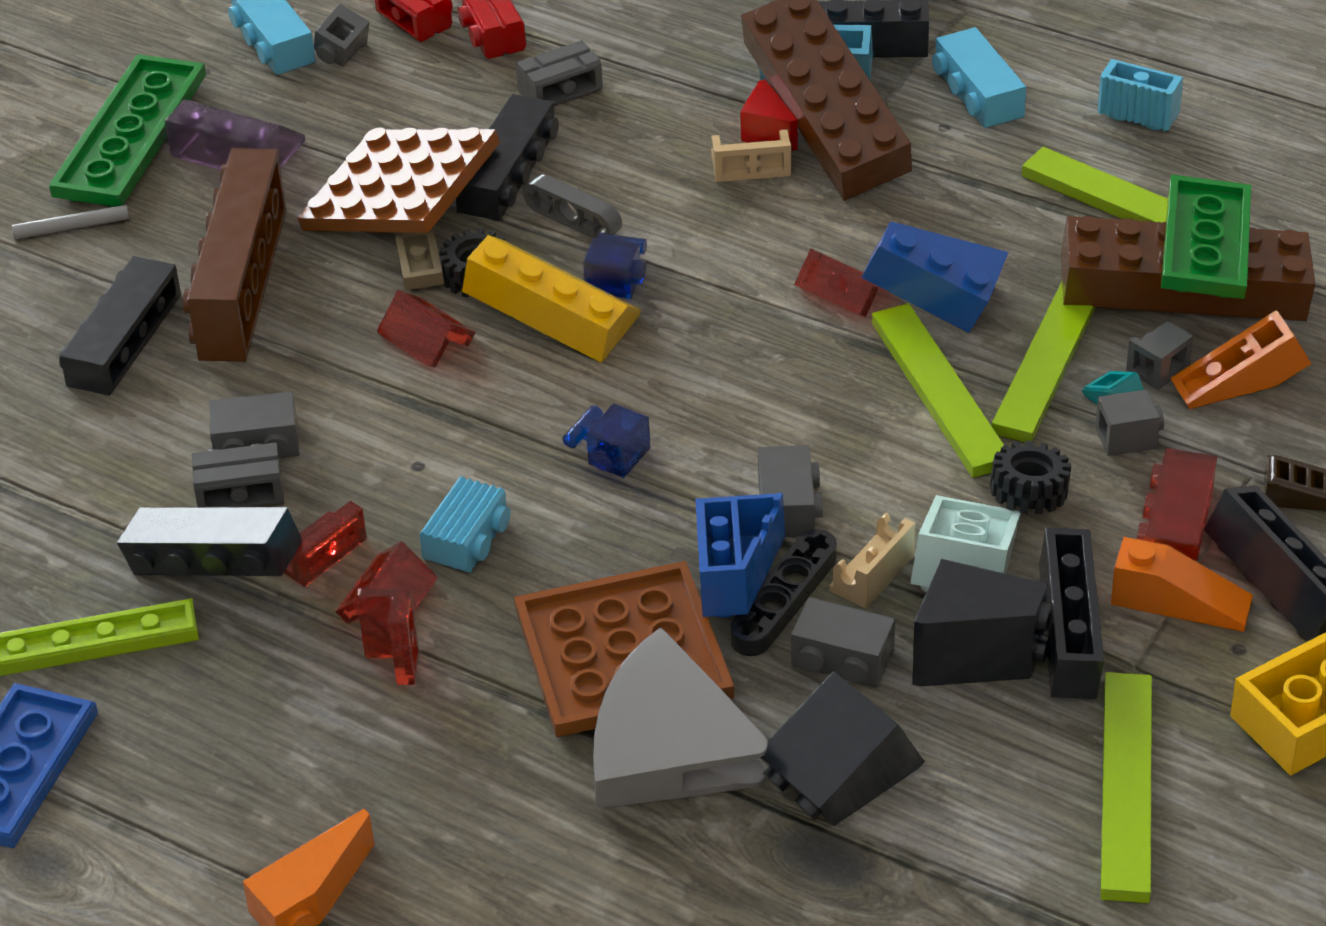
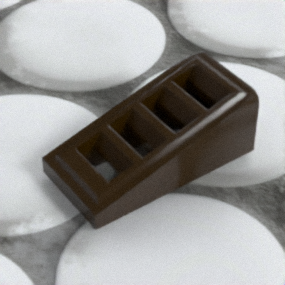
(1293, 483)

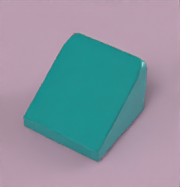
(1112, 383)

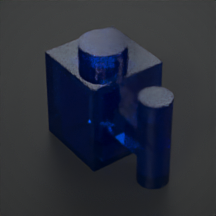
(615, 264)
(613, 439)

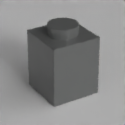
(1128, 422)

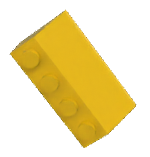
(547, 298)

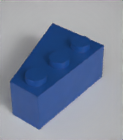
(936, 272)
(736, 549)

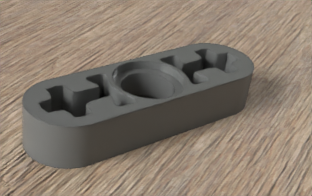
(550, 199)

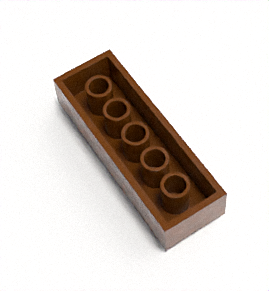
(827, 94)
(236, 255)
(1122, 262)

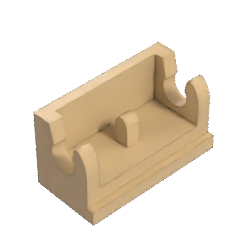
(751, 159)
(875, 564)

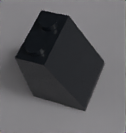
(979, 627)
(838, 752)

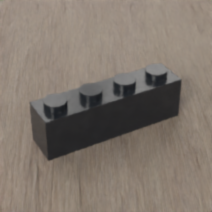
(897, 26)
(524, 131)
(120, 325)
(210, 541)
(1272, 556)
(1074, 630)

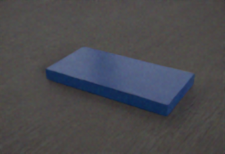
(35, 744)

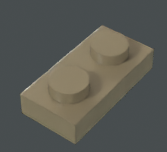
(419, 260)

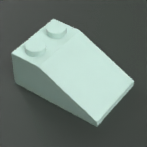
(964, 534)

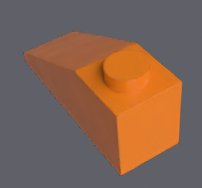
(1243, 365)
(1170, 584)
(310, 878)

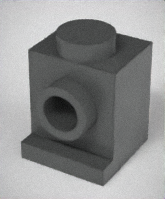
(340, 36)
(1160, 354)

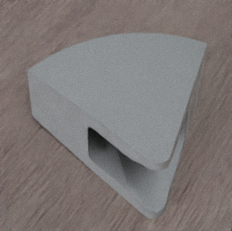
(670, 731)

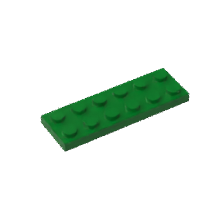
(126, 131)

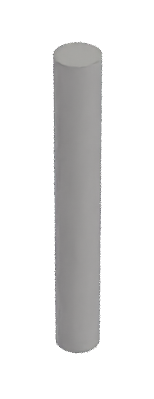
(70, 222)

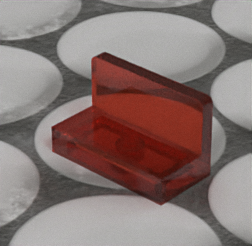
(836, 283)
(421, 328)
(327, 543)
(391, 569)
(390, 629)

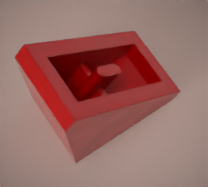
(766, 115)

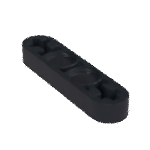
(778, 589)

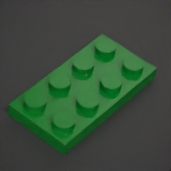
(1207, 237)

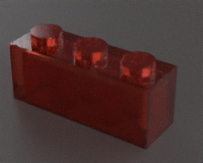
(1180, 501)

